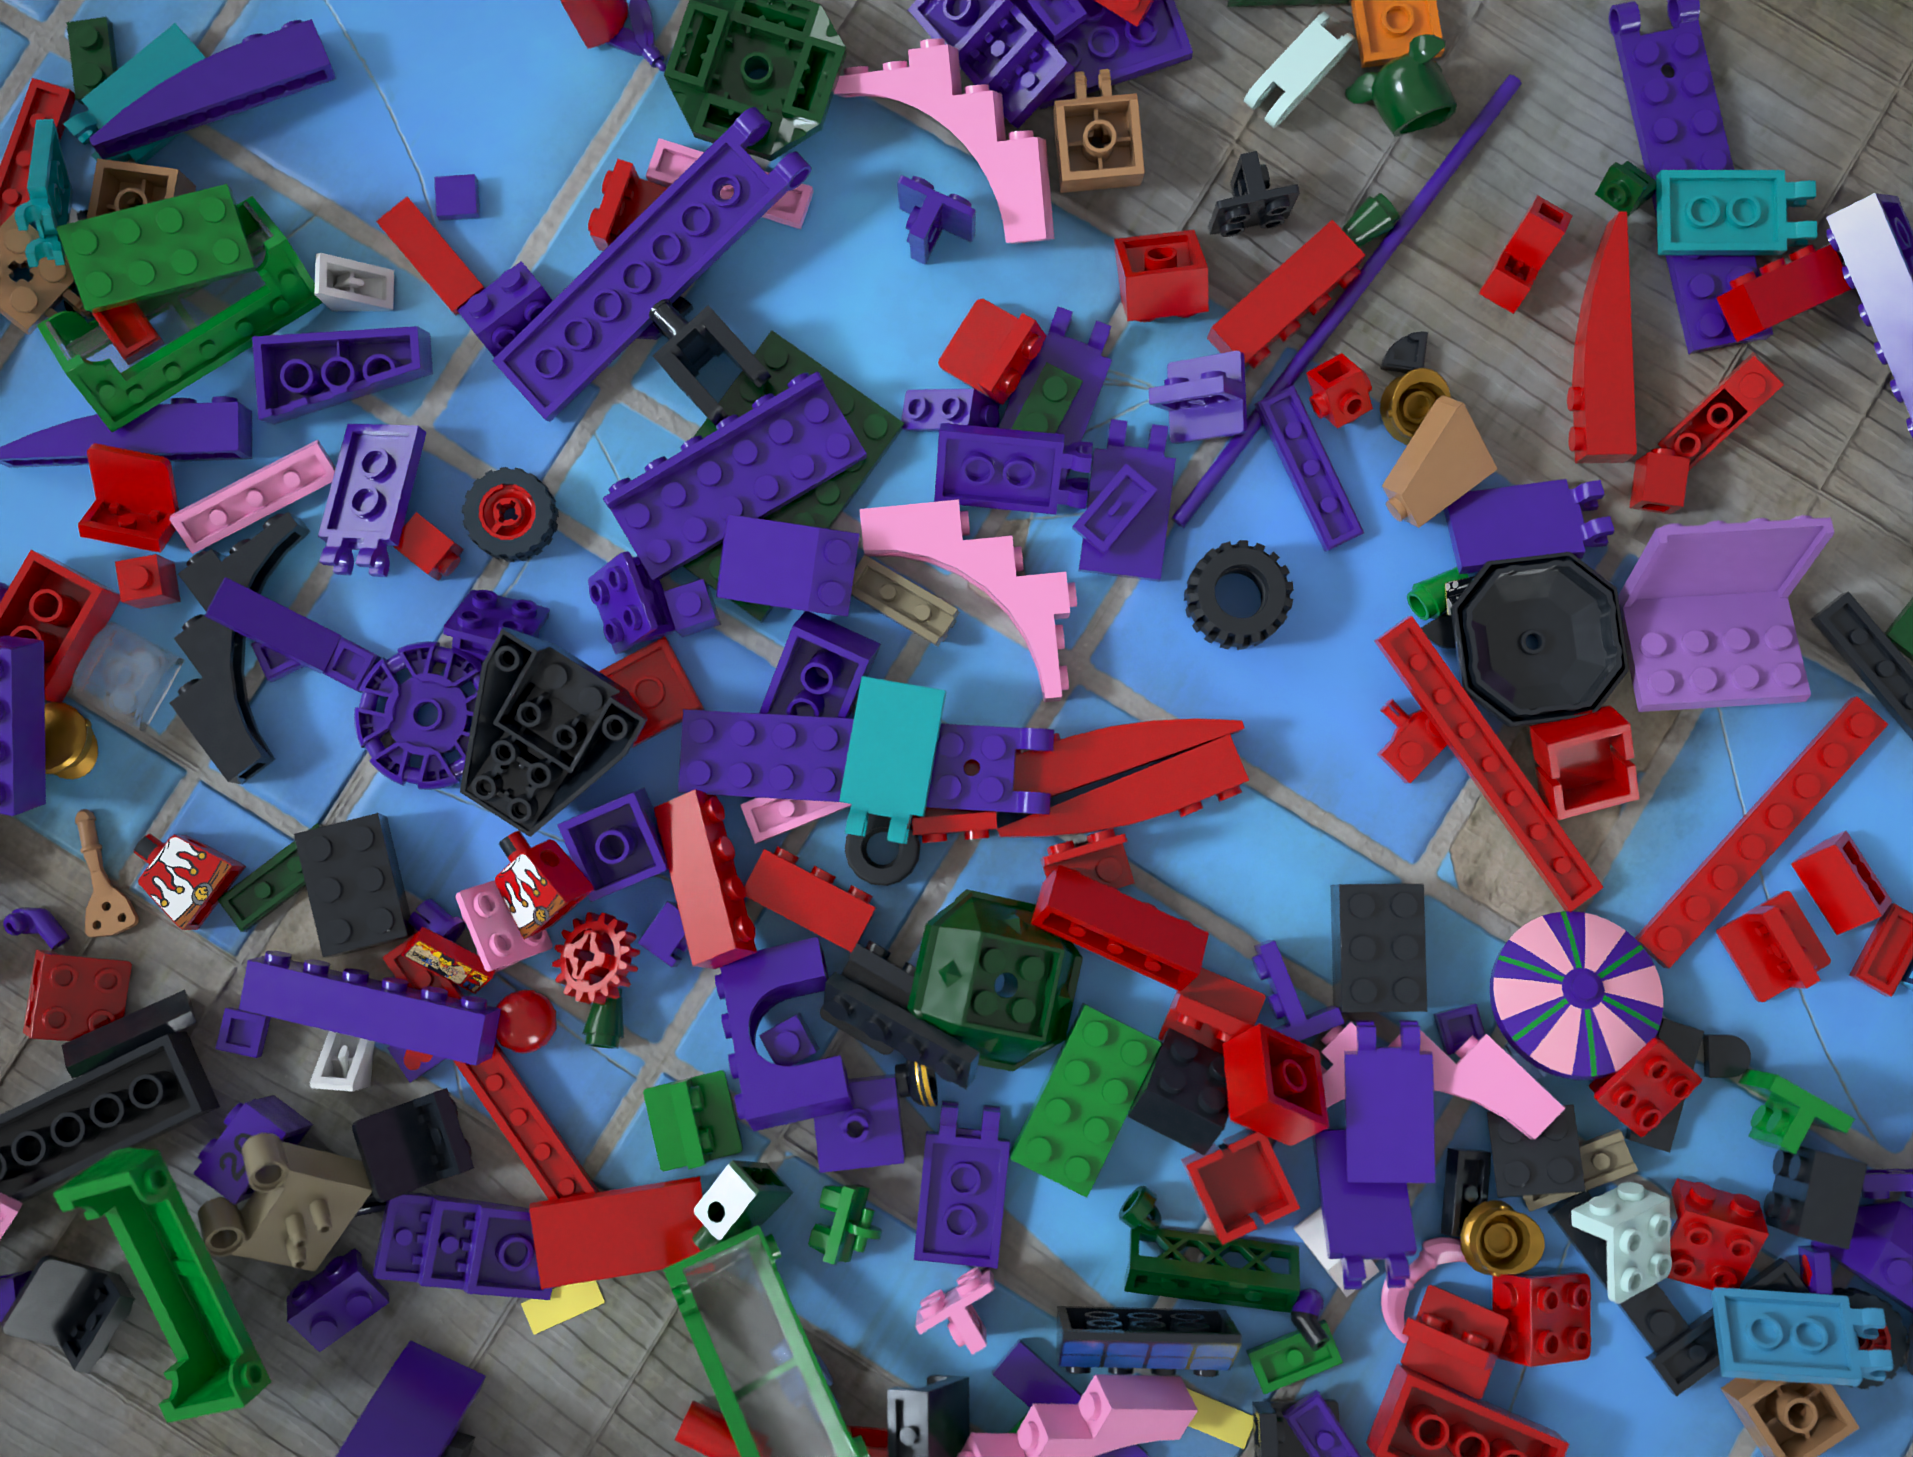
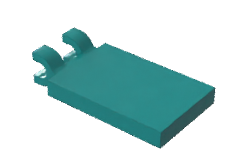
(152, 65)
(49, 196)
(1730, 212)
(891, 754)

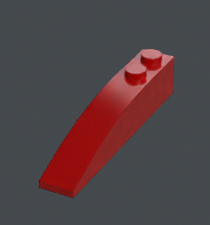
(1603, 357)
(1111, 751)
(1144, 795)

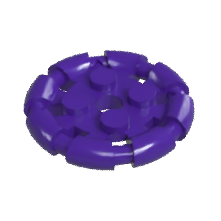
(402, 714)

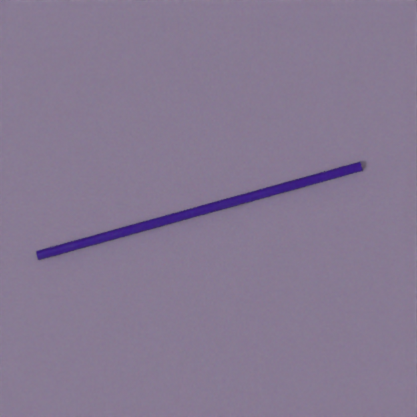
(1351, 294)

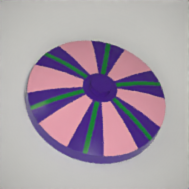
(1575, 995)

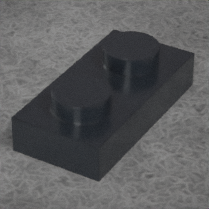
(1464, 1186)

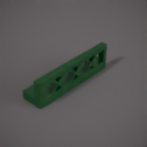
(1214, 1282)

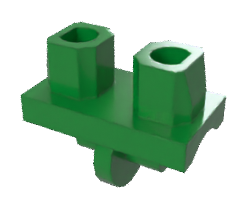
(850, 1226)

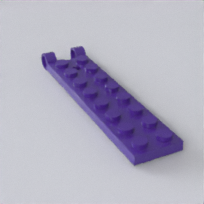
(1681, 130)
(645, 264)
(809, 754)

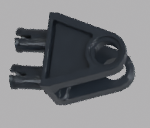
(693, 346)

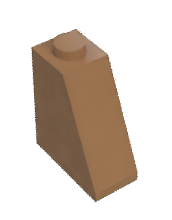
(1437, 464)

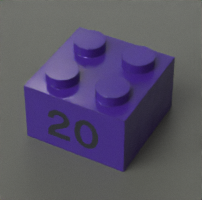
(616, 843)
(222, 1158)

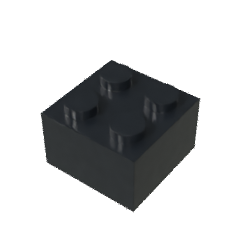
(1184, 1093)
(1815, 1195)

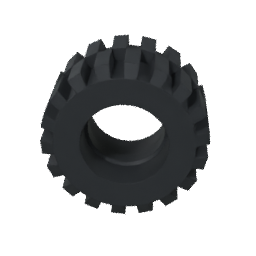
(1258, 567)

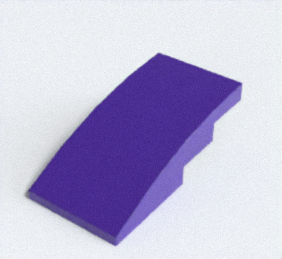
(998, 49)
(459, 1246)
(414, 1407)

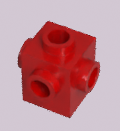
(1339, 391)

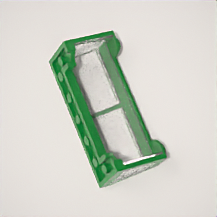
(198, 325)
(758, 1352)

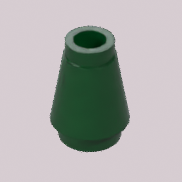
(1371, 220)
(605, 1024)

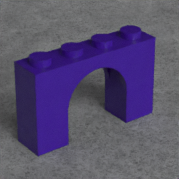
(772, 1092)

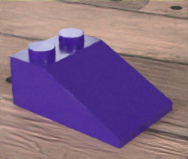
(787, 565)
(819, 670)

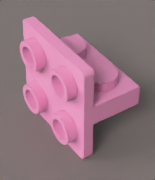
(494, 929)
(957, 1306)

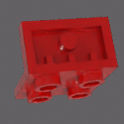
(1100, 860)
(74, 995)

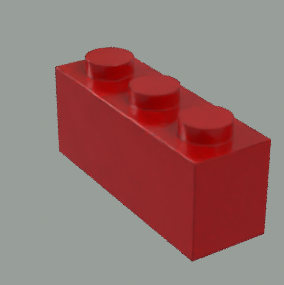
(1782, 290)
(810, 898)

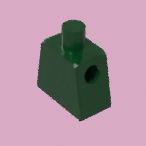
(738, 1201)

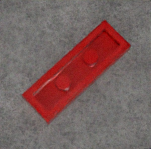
(430, 254)

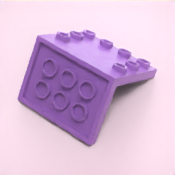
(1714, 615)

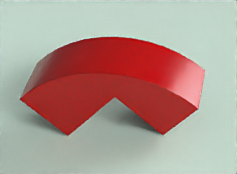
(1525, 254)

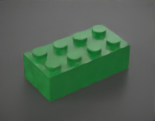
(157, 248)
(1084, 1100)

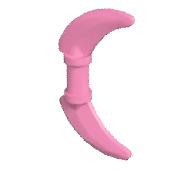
(1434, 1253)

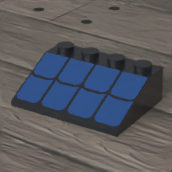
(1146, 1339)

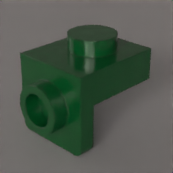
(1626, 187)

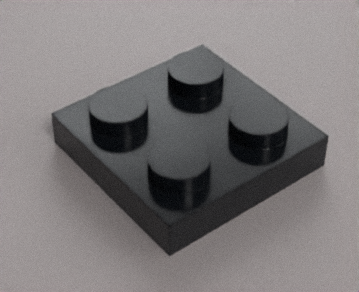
(1536, 1165)

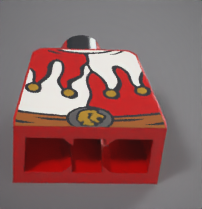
(185, 877)
(539, 883)

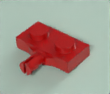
(1412, 743)

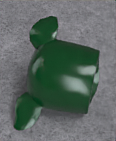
(1408, 89)

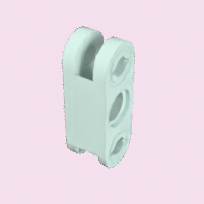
(1299, 69)

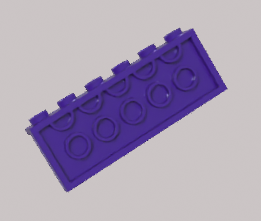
(740, 470)

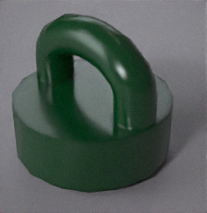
(1138, 1206)

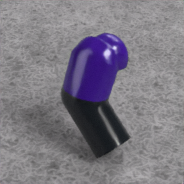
(1305, 1317)

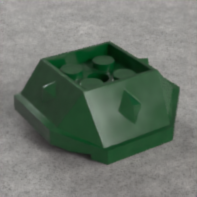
(730, 39)
(957, 973)

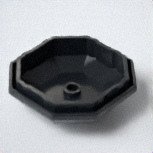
(1577, 634)

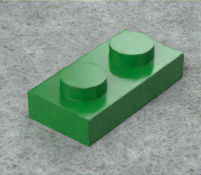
(1291, 1359)

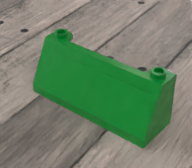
(213, 1350)

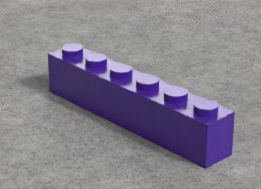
(370, 1007)

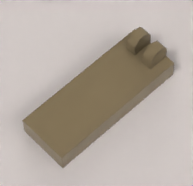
(903, 601)
(1602, 1160)

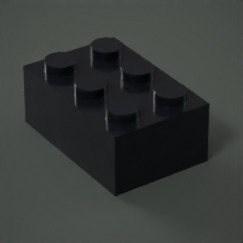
(354, 885)
(1378, 947)

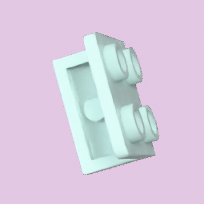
(1636, 1235)

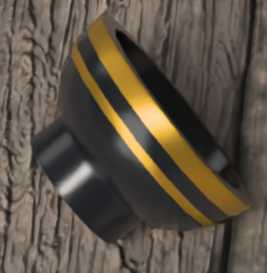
(917, 1082)

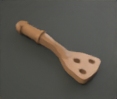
(103, 890)

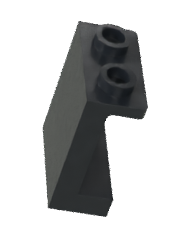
(929, 1418)

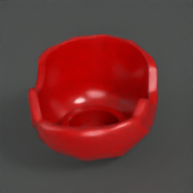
(525, 1021)

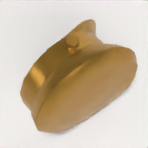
(1409, 401)
(69, 742)
(1501, 1240)

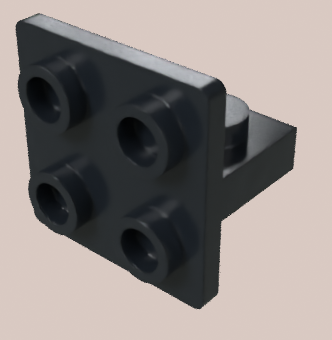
(1251, 201)

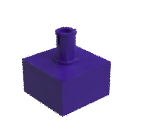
(863, 1135)

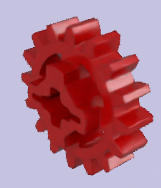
(596, 958)

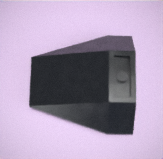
(542, 730)

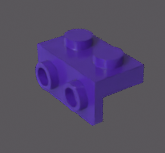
(505, 307)
(334, 1301)

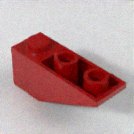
(1723, 409)

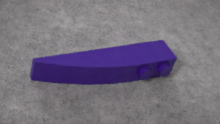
(221, 86)
(172, 430)

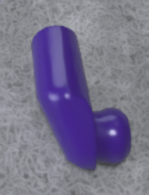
(36, 921)

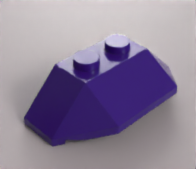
(1881, 1250)

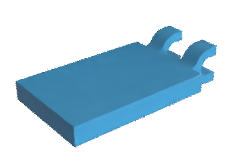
(1796, 1337)

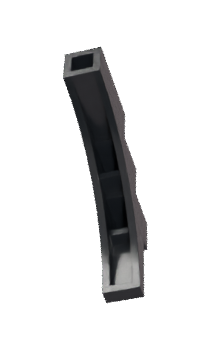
(218, 704)

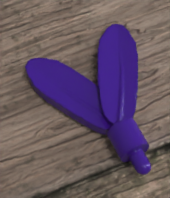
(642, 38)

